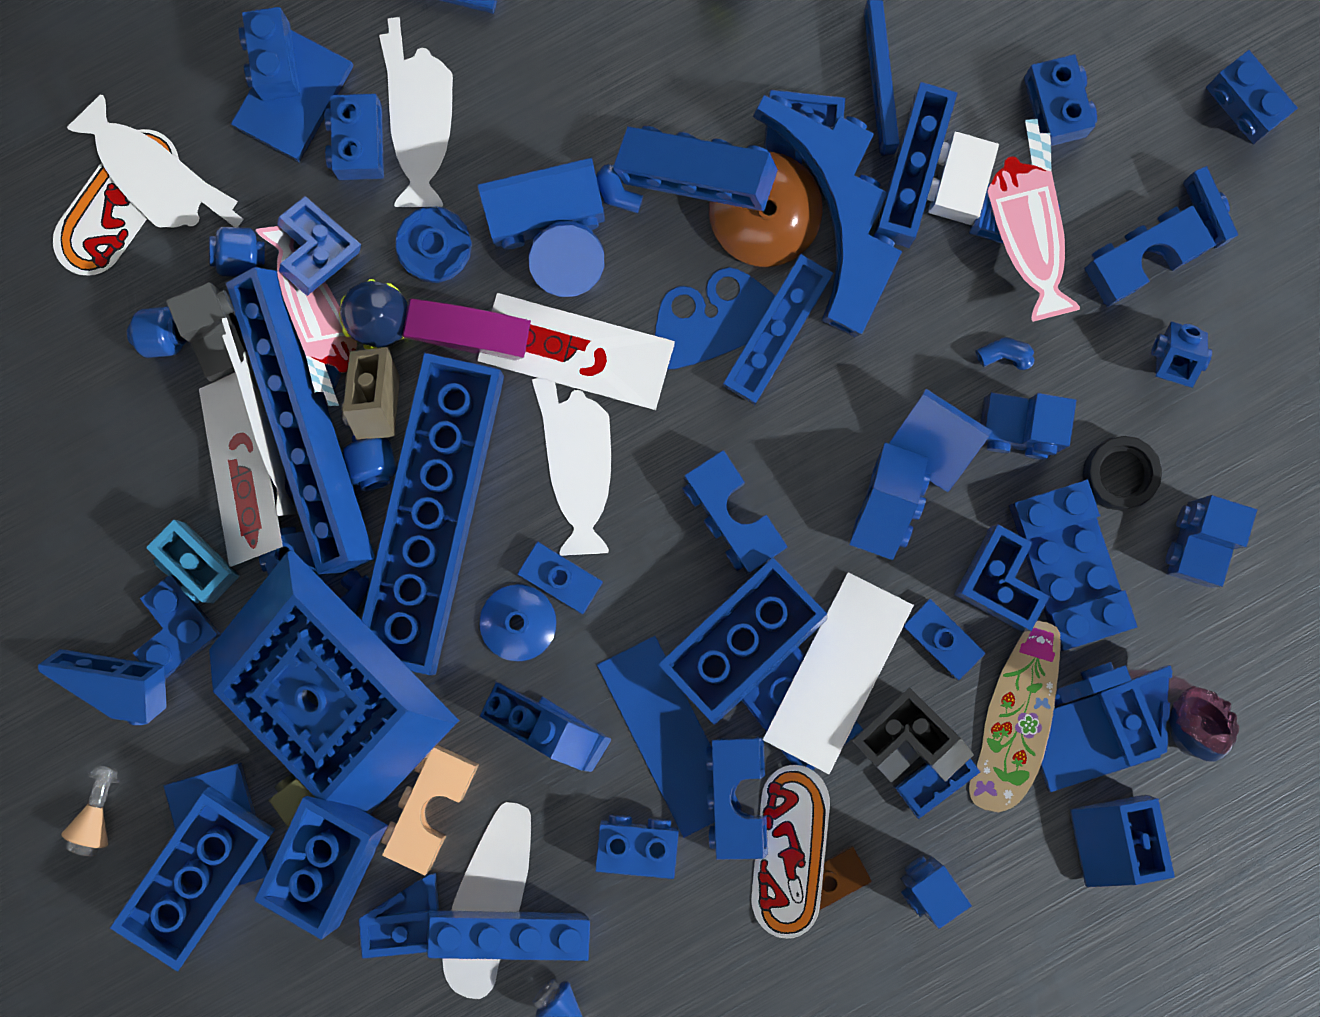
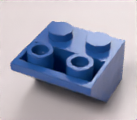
(1122, 842)

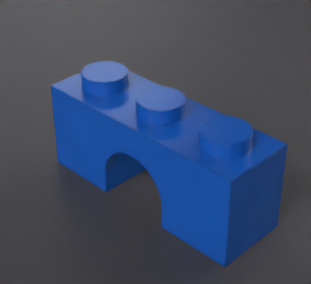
(1177, 239)
(748, 543)
(735, 832)

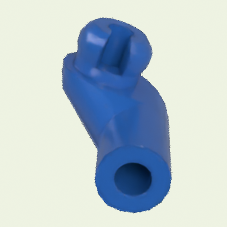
(613, 191)
(1008, 348)

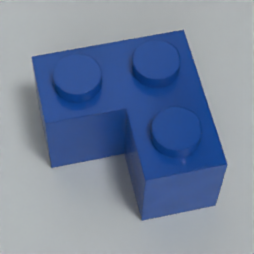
(1034, 424)
(891, 502)
(1207, 538)
(992, 581)

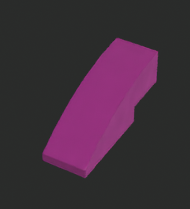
(466, 329)

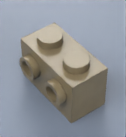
(371, 394)

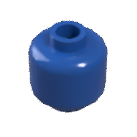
(235, 251)
(154, 333)
(370, 463)

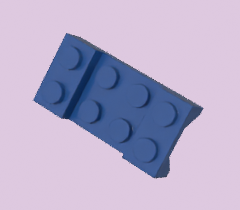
(1073, 565)

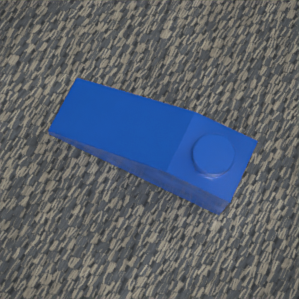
(112, 685)

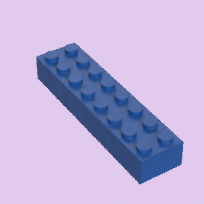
(431, 508)

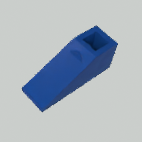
(539, 726)

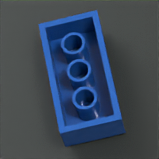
(743, 641)
(192, 878)

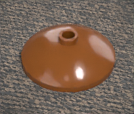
(775, 238)

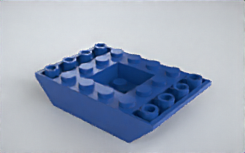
(371, 708)

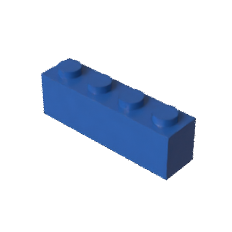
(915, 164)
(696, 167)
(508, 935)

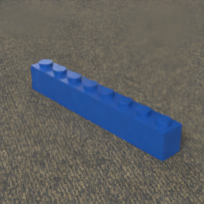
(300, 425)

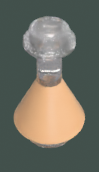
(88, 828)

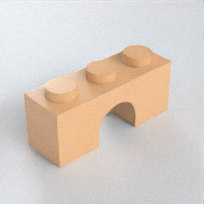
(412, 839)

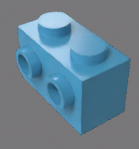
(192, 562)

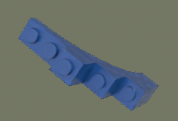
(853, 201)

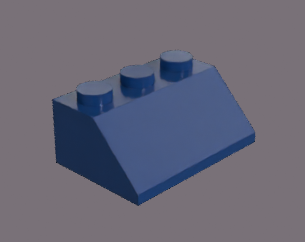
(531, 201)
(320, 864)

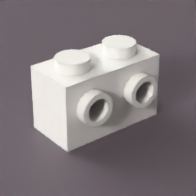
(962, 178)

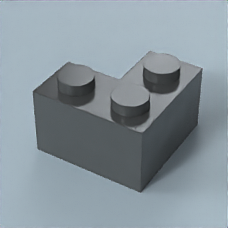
(199, 321)
(911, 731)

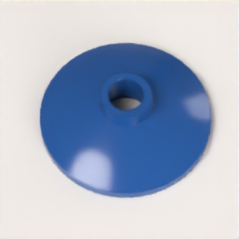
(538, 622)

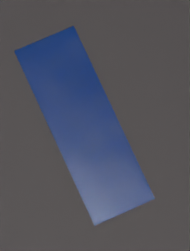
(663, 731)

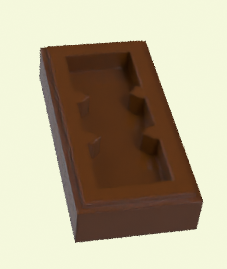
(841, 876)

